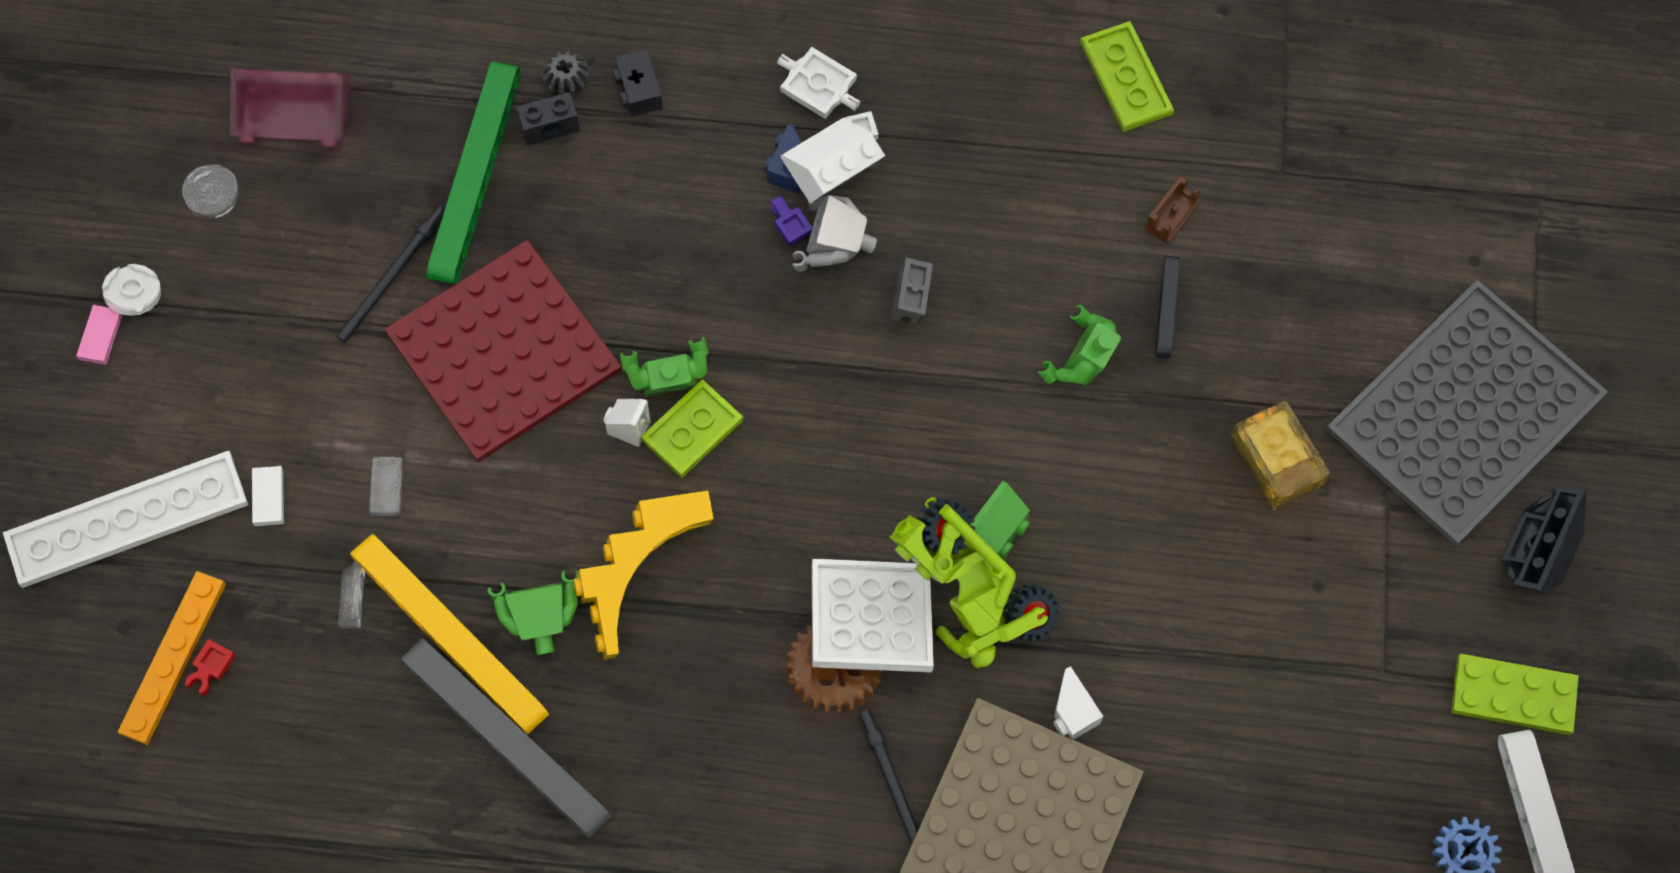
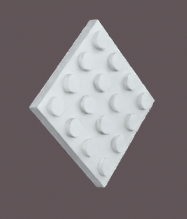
(870, 616)

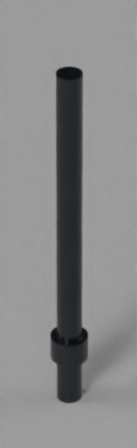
(423, 232)
(876, 741)

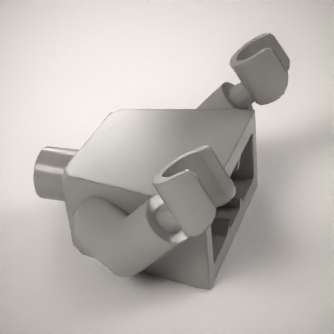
(835, 234)

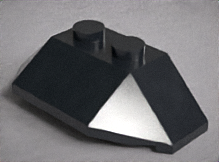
(1546, 540)

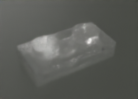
(386, 486)

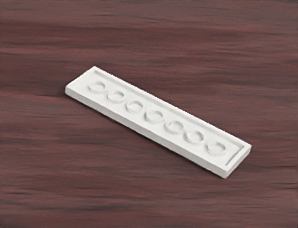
(125, 519)

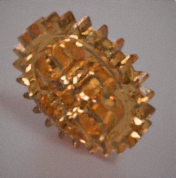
(809, 677)

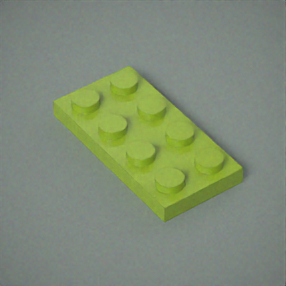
(1515, 694)

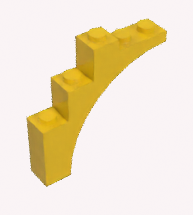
(605, 585)

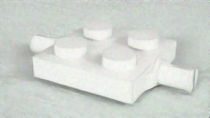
(818, 82)

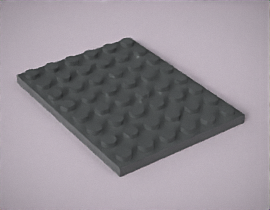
(1466, 412)

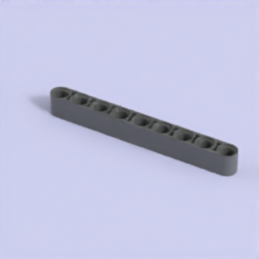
(505, 738)

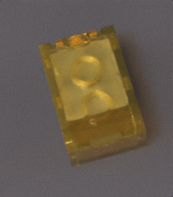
(1279, 454)

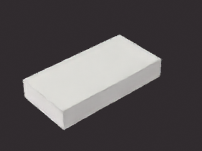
(267, 496)

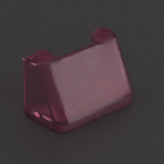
(288, 105)

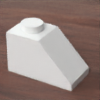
(628, 420)
(1075, 708)

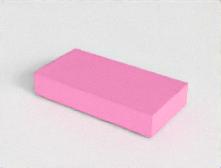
(99, 335)

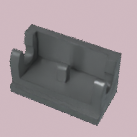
(911, 290)

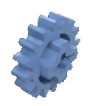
(1457, 843)

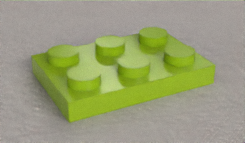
(692, 428)

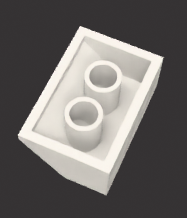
(831, 158)

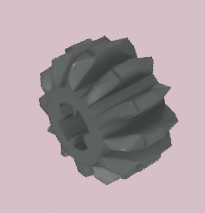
(575, 72)

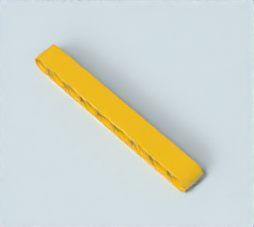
(449, 634)

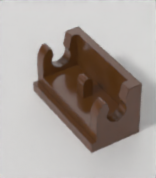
(1173, 211)

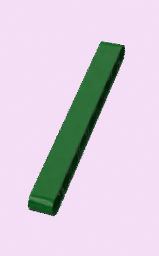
(473, 173)

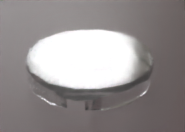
(210, 191)

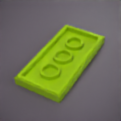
(1126, 76)

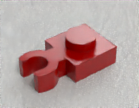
(210, 662)

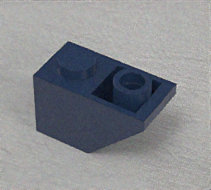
(775, 167)

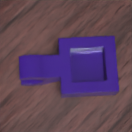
(790, 223)

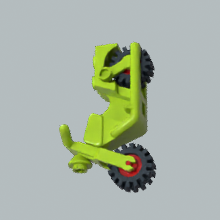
(982, 578)

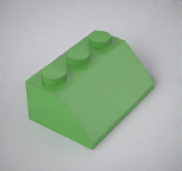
(1002, 520)

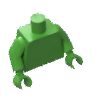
(1089, 354)
(668, 373)
(537, 611)

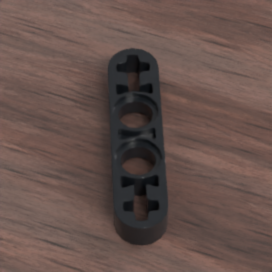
(1167, 307)

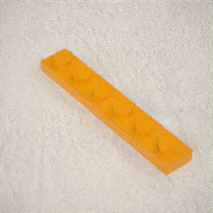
(171, 658)

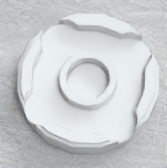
(131, 290)

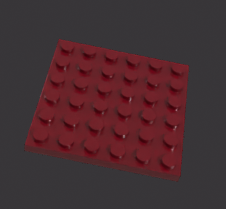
(503, 350)

